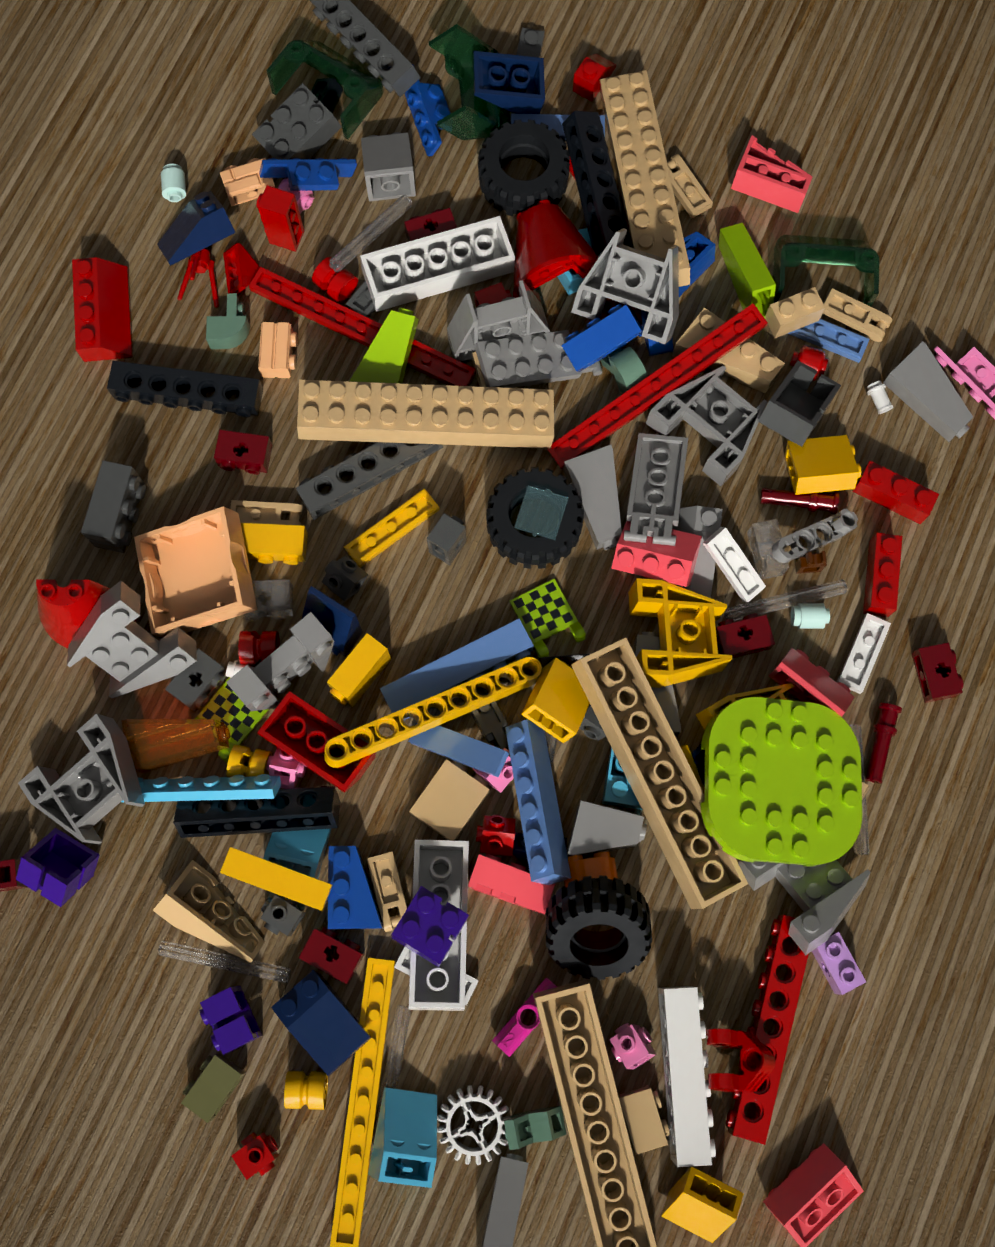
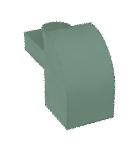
(228, 330)
(625, 367)
(534, 1126)

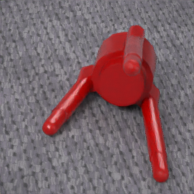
(200, 263)

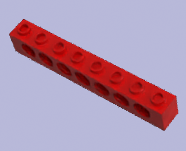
(757, 1126)

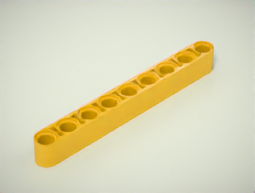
(424, 719)

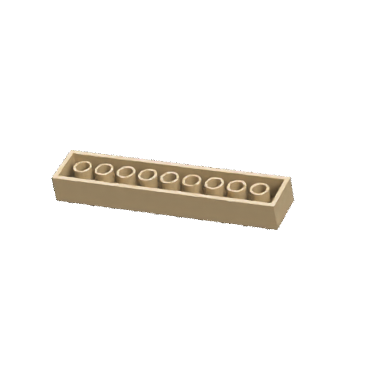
(642, 168)
(425, 414)
(657, 772)
(593, 1117)

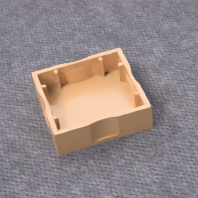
(195, 572)

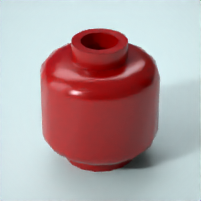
(811, 357)

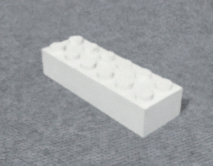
(437, 263)
(443, 870)
(685, 1076)

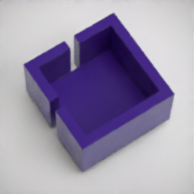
(57, 867)
(428, 926)
(230, 1019)

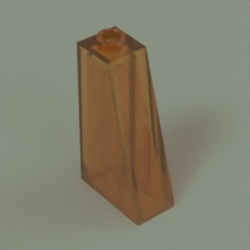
(171, 741)

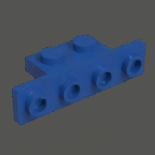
(427, 107)
(309, 173)

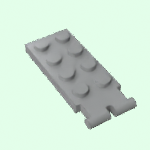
(528, 360)
(656, 488)

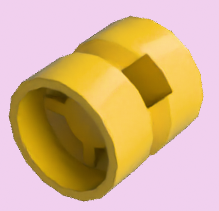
(241, 756)
(305, 1090)

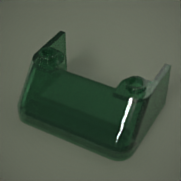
(356, 81)
(476, 115)
(795, 249)

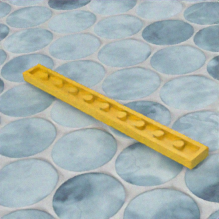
(362, 1105)

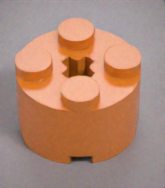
(601, 865)

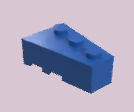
(700, 256)
(602, 337)
(351, 897)

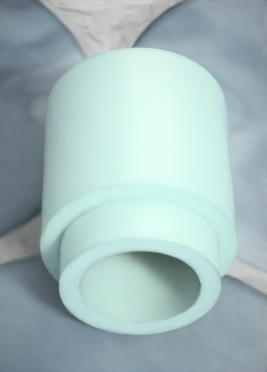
(173, 183)
(810, 615)

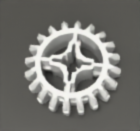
(486, 1118)

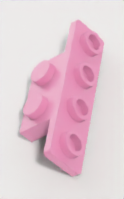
(975, 372)

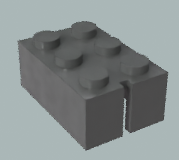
(297, 127)
(793, 410)
(113, 507)

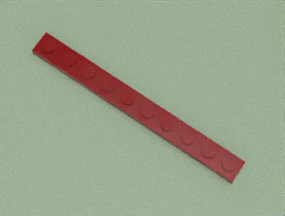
(355, 326)
(657, 385)

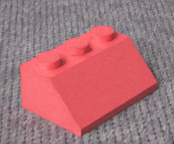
(659, 561)
(811, 682)
(813, 1195)

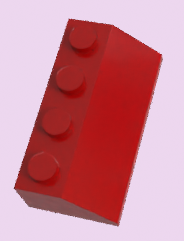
(101, 309)
(303, 734)

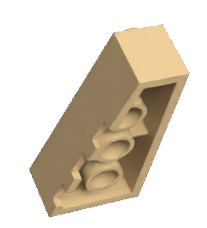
(745, 363)

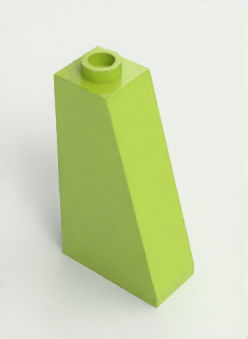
(746, 268)
(389, 351)

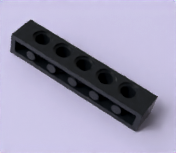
(594, 178)
(125, 374)
(289, 811)

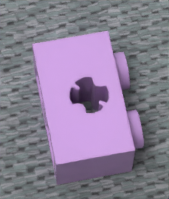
(838, 965)

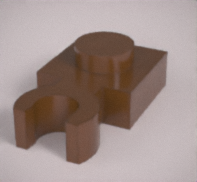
(811, 563)

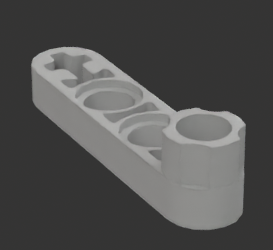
(843, 523)

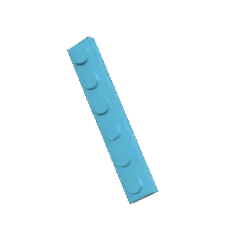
(210, 788)

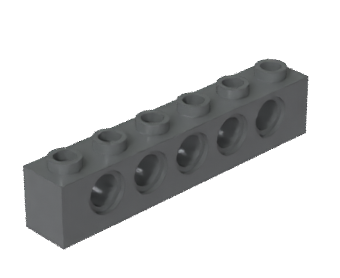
(368, 44)
(363, 479)

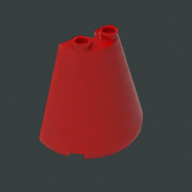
(548, 247)
(66, 608)

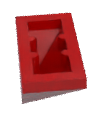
(239, 268)

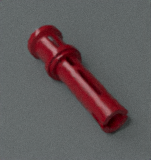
(811, 501)
(884, 731)

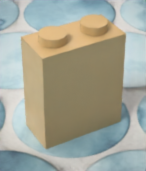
(450, 800)

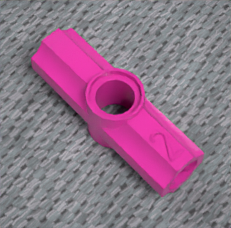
(515, 1031)

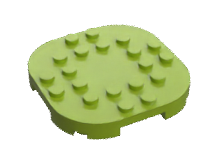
(782, 782)

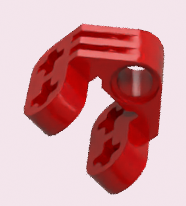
(751, 1047)

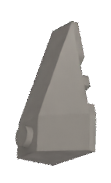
(702, 522)

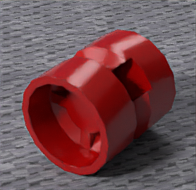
(338, 284)
(257, 647)

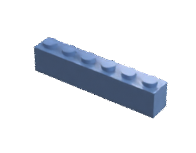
(460, 666)
(537, 803)

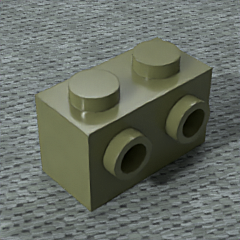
(213, 1087)

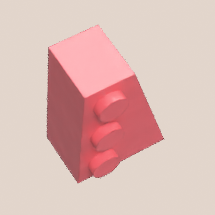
(771, 178)
(509, 884)

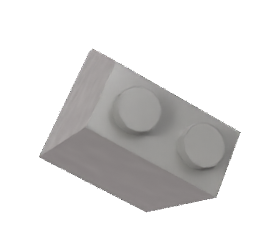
(388, 166)
(604, 830)

